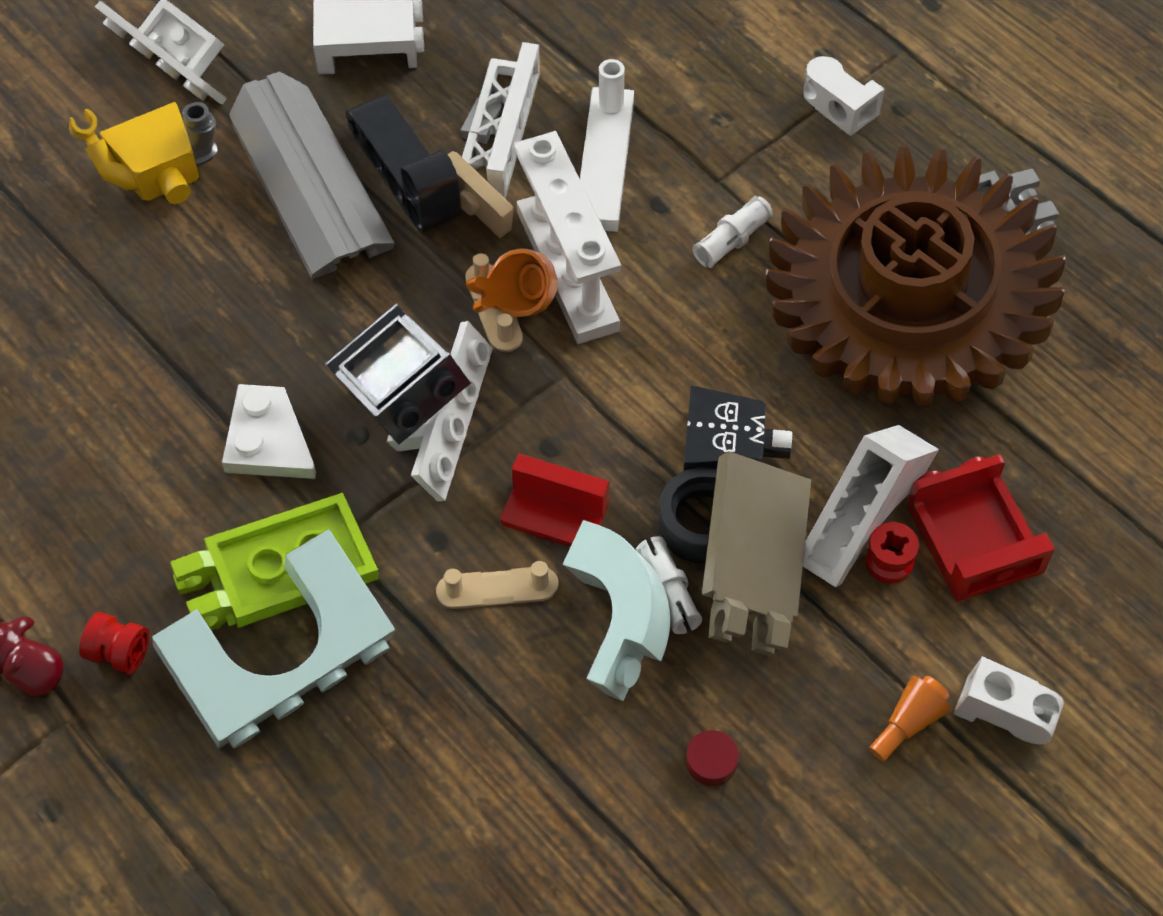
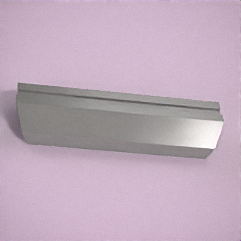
(306, 174)

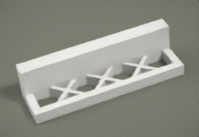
(511, 125)

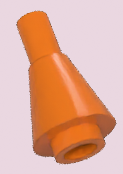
(918, 707)

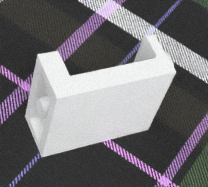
(366, 29)

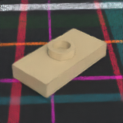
(482, 198)

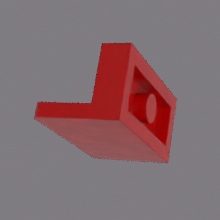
(553, 500)

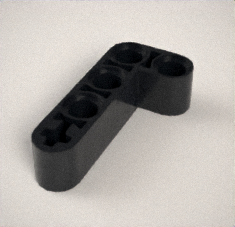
(419, 181)

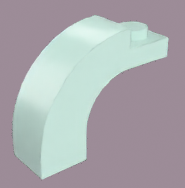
(638, 606)

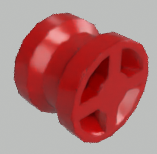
(886, 564)

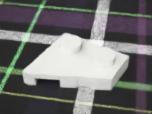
(266, 436)

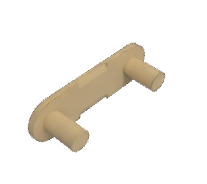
(501, 329)
(497, 588)

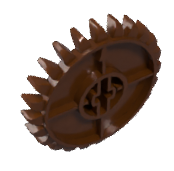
(914, 280)

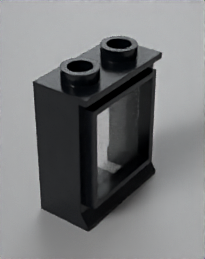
(398, 373)

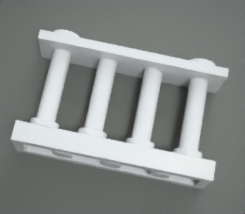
(570, 235)

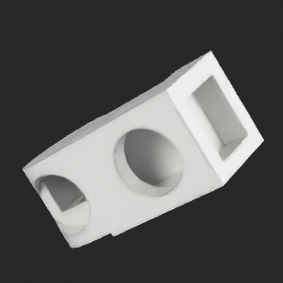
(840, 95)
(1010, 702)

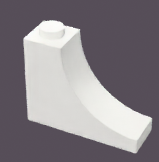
(864, 497)

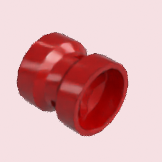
(115, 643)

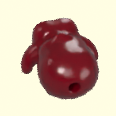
(28, 663)

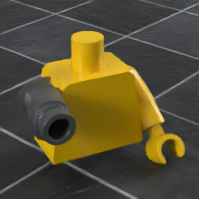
(153, 150)

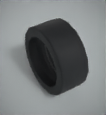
(685, 485)

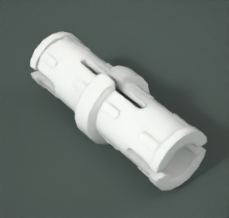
(732, 231)
(675, 584)

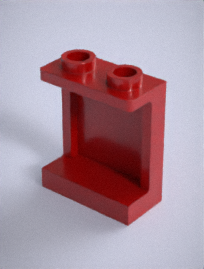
(976, 528)

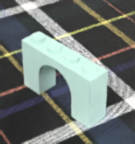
(236, 700)

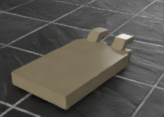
(755, 551)

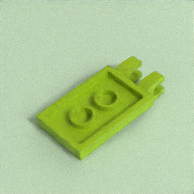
(250, 560)

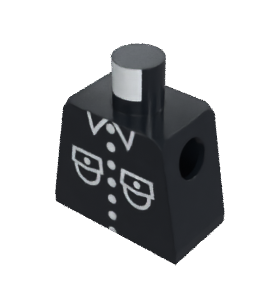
(729, 423)

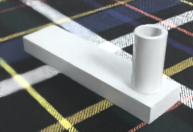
(607, 143)

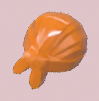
(517, 284)

